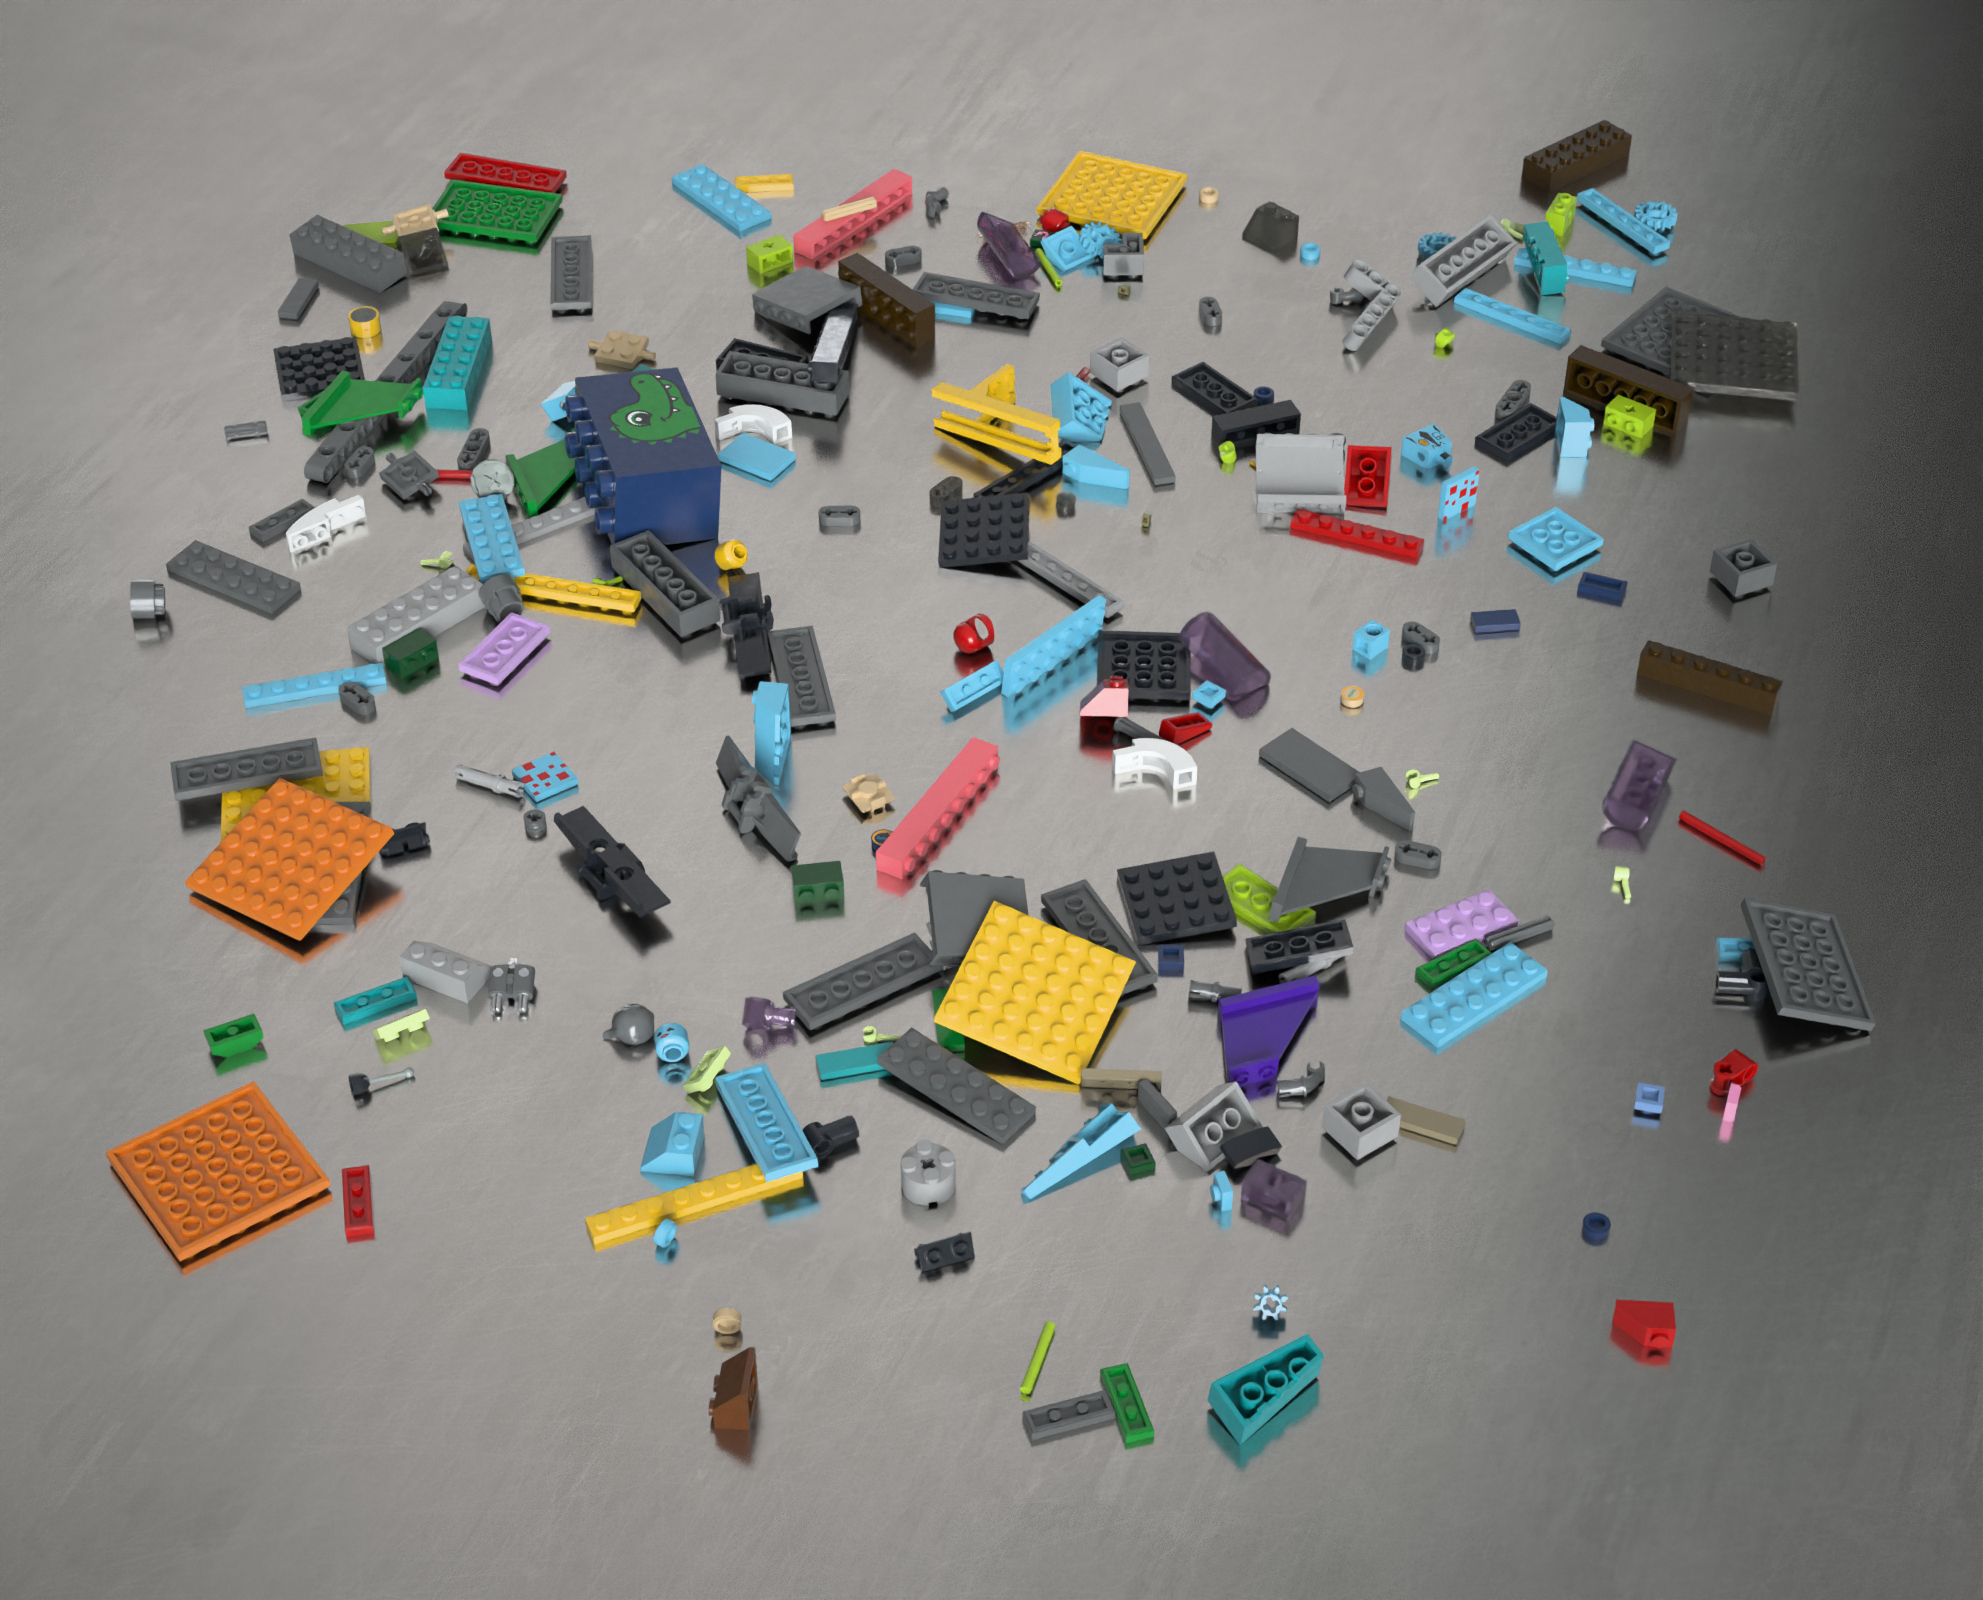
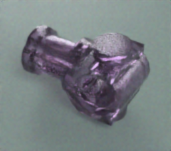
(762, 1013)

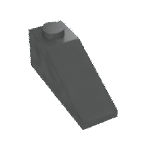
(1382, 796)

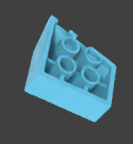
(1079, 409)
(771, 728)

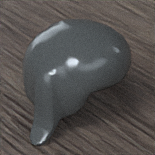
(631, 1024)

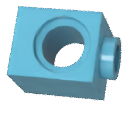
(1371, 639)

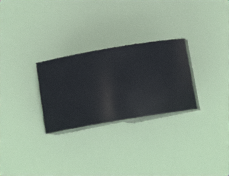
(1249, 1146)

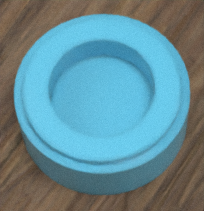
(1310, 251)
(665, 1233)

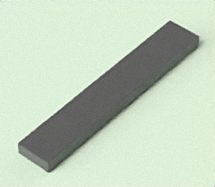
(1147, 443)

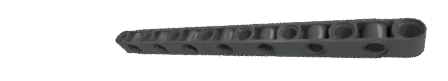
(402, 369)

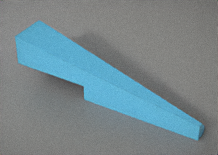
(1091, 1141)

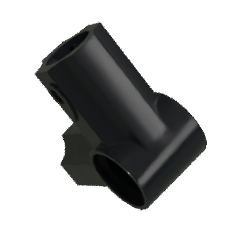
(1749, 982)

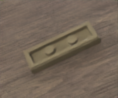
(1119, 1078)
(1428, 1121)

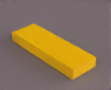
(764, 183)

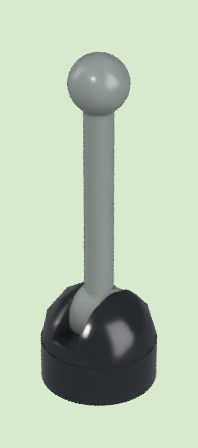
(360, 1083)

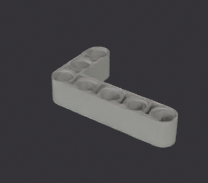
(1377, 289)

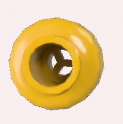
(731, 555)

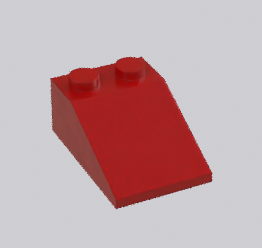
(1367, 476)

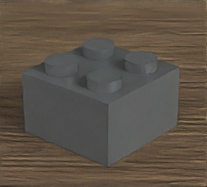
(1743, 567)

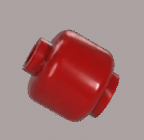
(1054, 220)

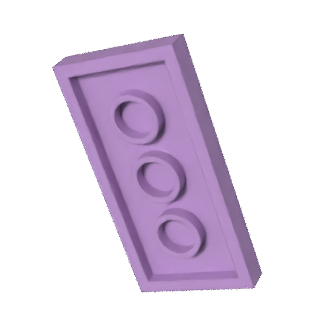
(504, 648)
(1460, 923)

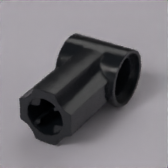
(824, 1137)

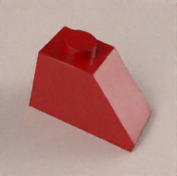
(1646, 1321)

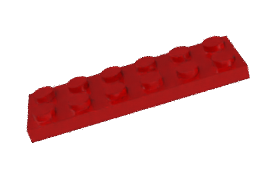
(504, 173)

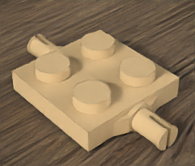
(415, 220)
(621, 349)

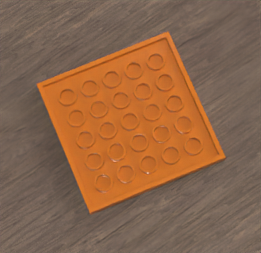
(289, 858)
(217, 1170)

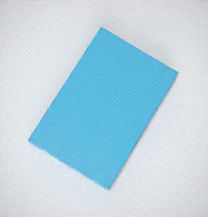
(756, 456)

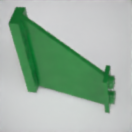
(359, 399)
(540, 474)

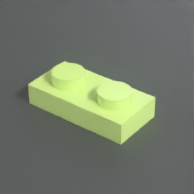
(391, 1030)
(706, 1070)

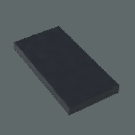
(747, 347)
(1213, 389)
(1517, 432)
(1299, 946)

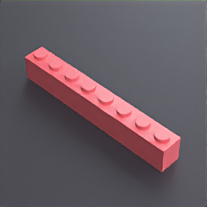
(823, 235)
(937, 808)

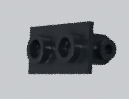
(412, 834)
(945, 1251)

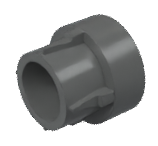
(501, 597)

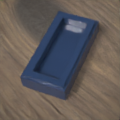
(1602, 586)
(1495, 620)

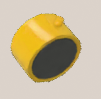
(364, 322)

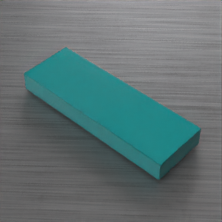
(375, 1000)
(850, 1061)

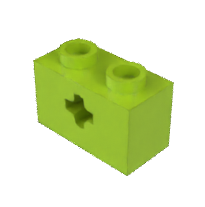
(1561, 213)
(769, 254)
(1629, 416)

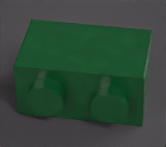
(410, 653)
(817, 882)

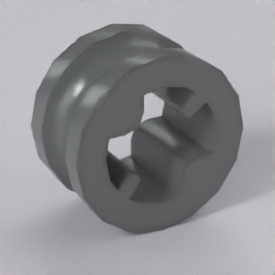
(534, 821)

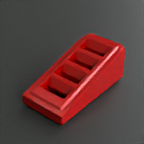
(1182, 727)

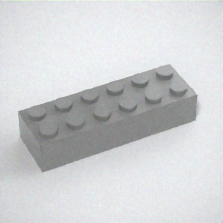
(1463, 260)
(430, 606)

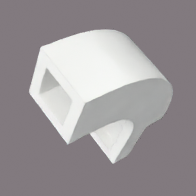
(755, 419)
(1158, 756)

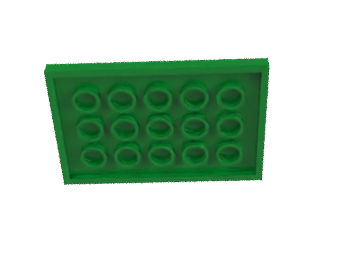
(496, 210)

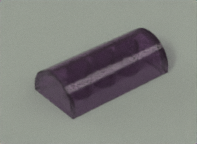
(1008, 245)
(1223, 654)
(1637, 786)

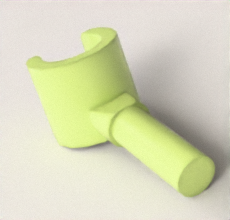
(1507, 226)
(442, 561)
(1414, 778)
(1622, 874)
(871, 1037)

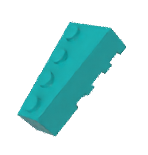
(1545, 258)
(1261, 1388)

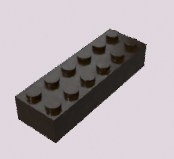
(1576, 156)
(890, 300)
(1603, 377)

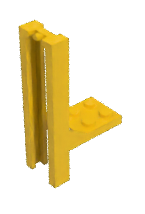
(995, 399)

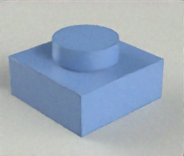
(1649, 1098)

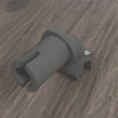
(932, 200)
(1340, 296)
(1302, 1085)

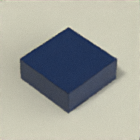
(1170, 957)

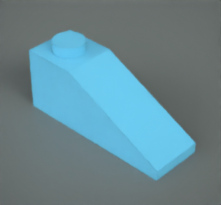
(1095, 469)

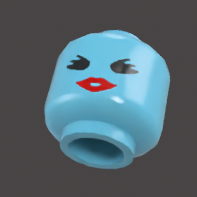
(671, 1042)

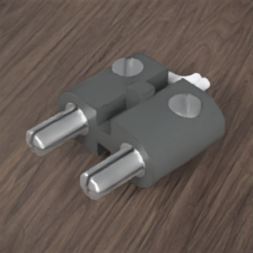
(511, 983)

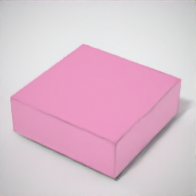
(1732, 1102)

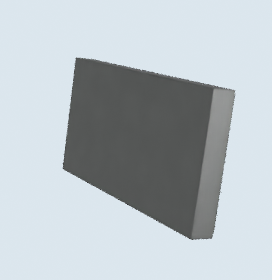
(1309, 764)

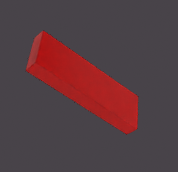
(357, 1201)

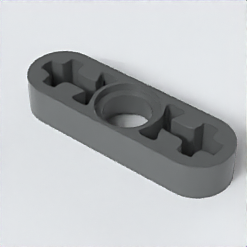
(1517, 391)
(477, 440)

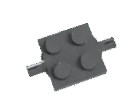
(408, 474)

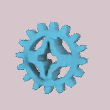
(1656, 214)
(1095, 236)
(1433, 243)

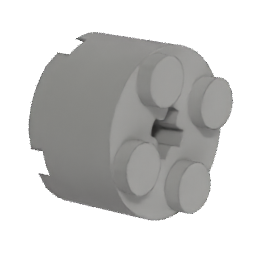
(928, 1173)

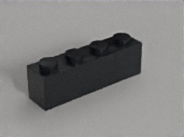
(1245, 424)

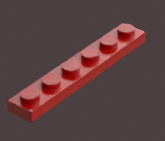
(1357, 533)

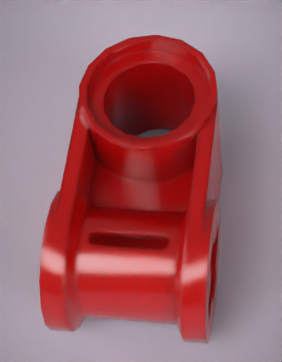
(1733, 1069)

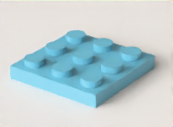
(1555, 538)

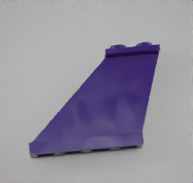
(1261, 1026)

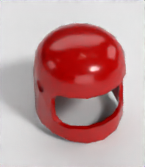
(967, 637)

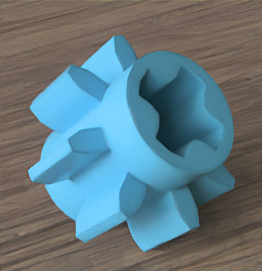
(1274, 1294)

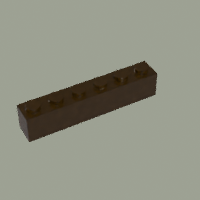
(1710, 677)

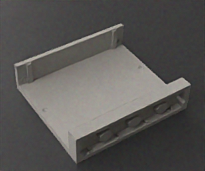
(1300, 473)

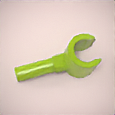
(608, 582)

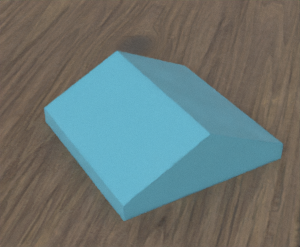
(1065, 249)

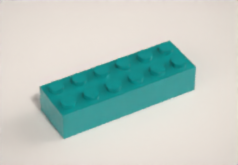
(457, 363)

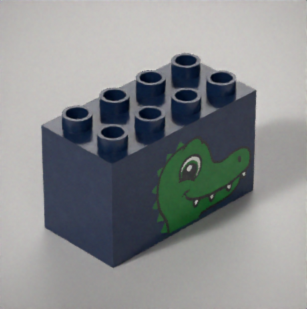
(644, 456)

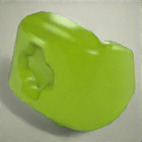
(1444, 337)
(1227, 452)

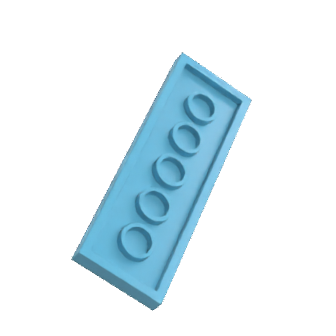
(721, 197)
(491, 537)
(1053, 646)
(1473, 994)
(766, 1122)

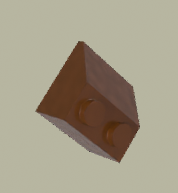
(735, 1392)

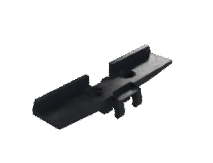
(755, 618)
(623, 870)

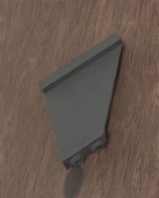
(1326, 874)

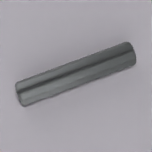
(1519, 933)

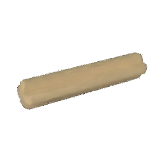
(849, 209)

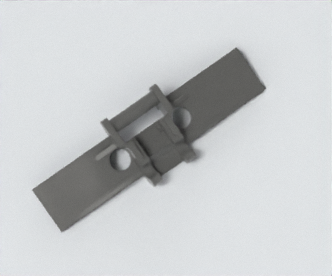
(759, 804)

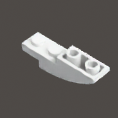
(321, 520)

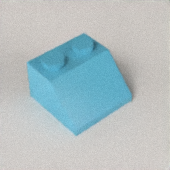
(1573, 429)
(674, 1145)

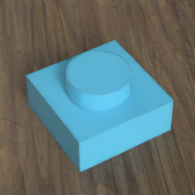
(1208, 694)
(1222, 1191)

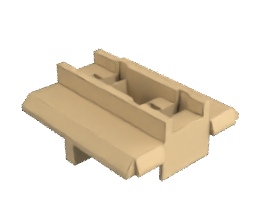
(868, 792)

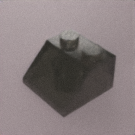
(1272, 226)
(422, 251)

